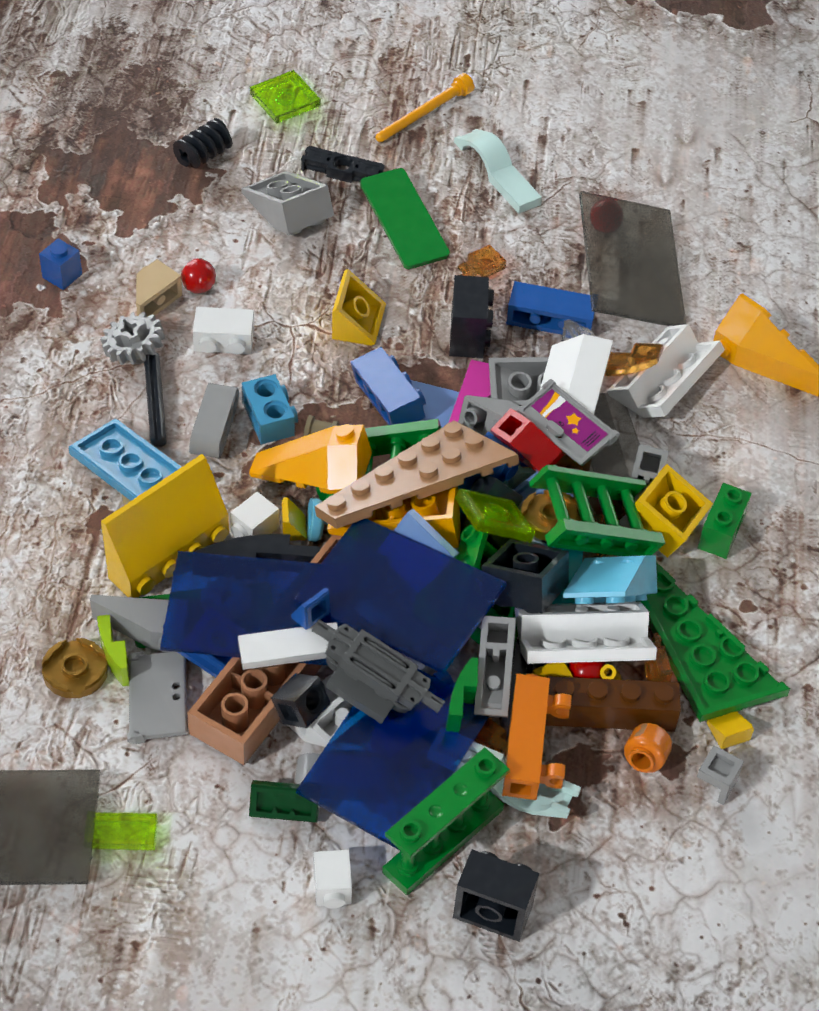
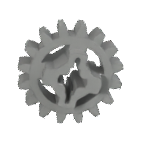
(132, 338)

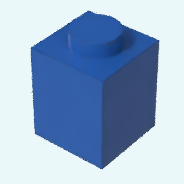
(60, 264)

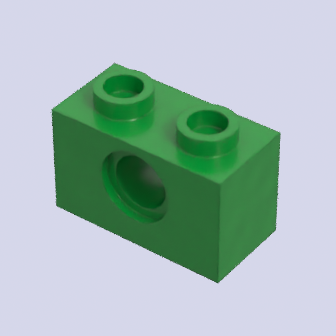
(724, 520)

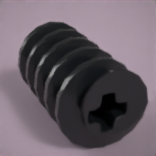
(202, 144)

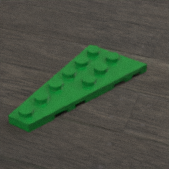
(706, 656)

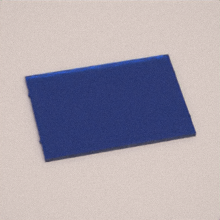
(403, 593)
(228, 597)
(384, 770)

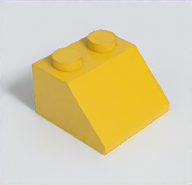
(671, 508)

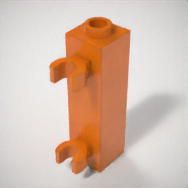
(527, 737)

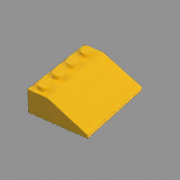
(170, 517)

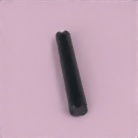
(155, 400)

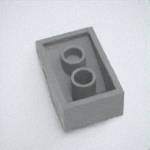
(290, 201)
(516, 377)

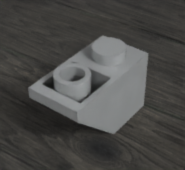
(483, 412)

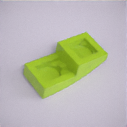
(114, 651)

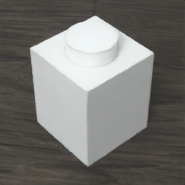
(254, 517)
(332, 878)

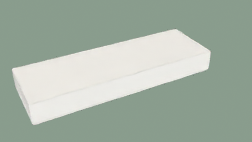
(281, 647)

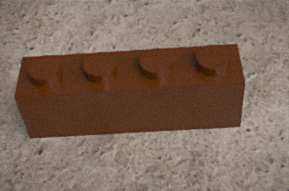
(617, 703)

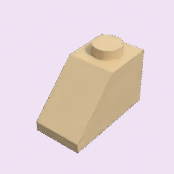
(156, 288)

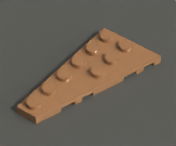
(419, 471)

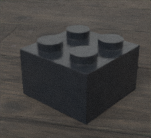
(471, 316)
(532, 574)
(495, 894)

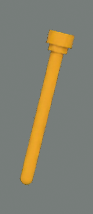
(461, 86)

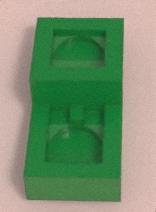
(463, 692)

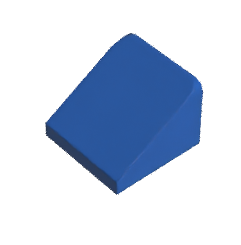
(313, 609)

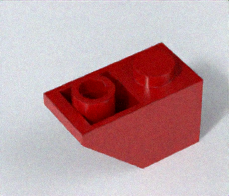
(526, 440)

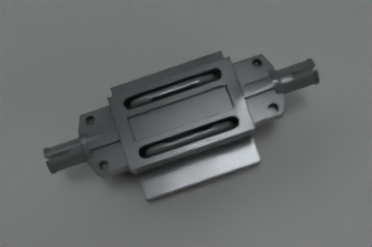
(373, 673)

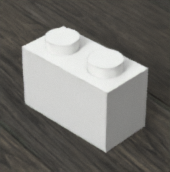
(223, 330)

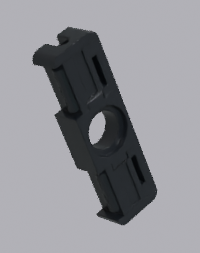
(327, 162)

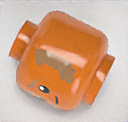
(648, 747)

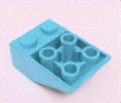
(613, 580)

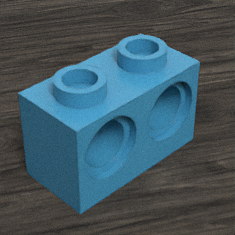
(269, 409)

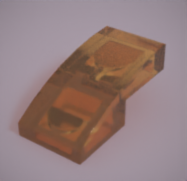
(641, 358)

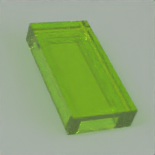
(125, 831)

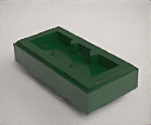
(281, 802)

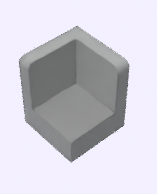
(721, 771)

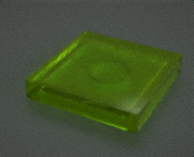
(285, 96)
(494, 515)

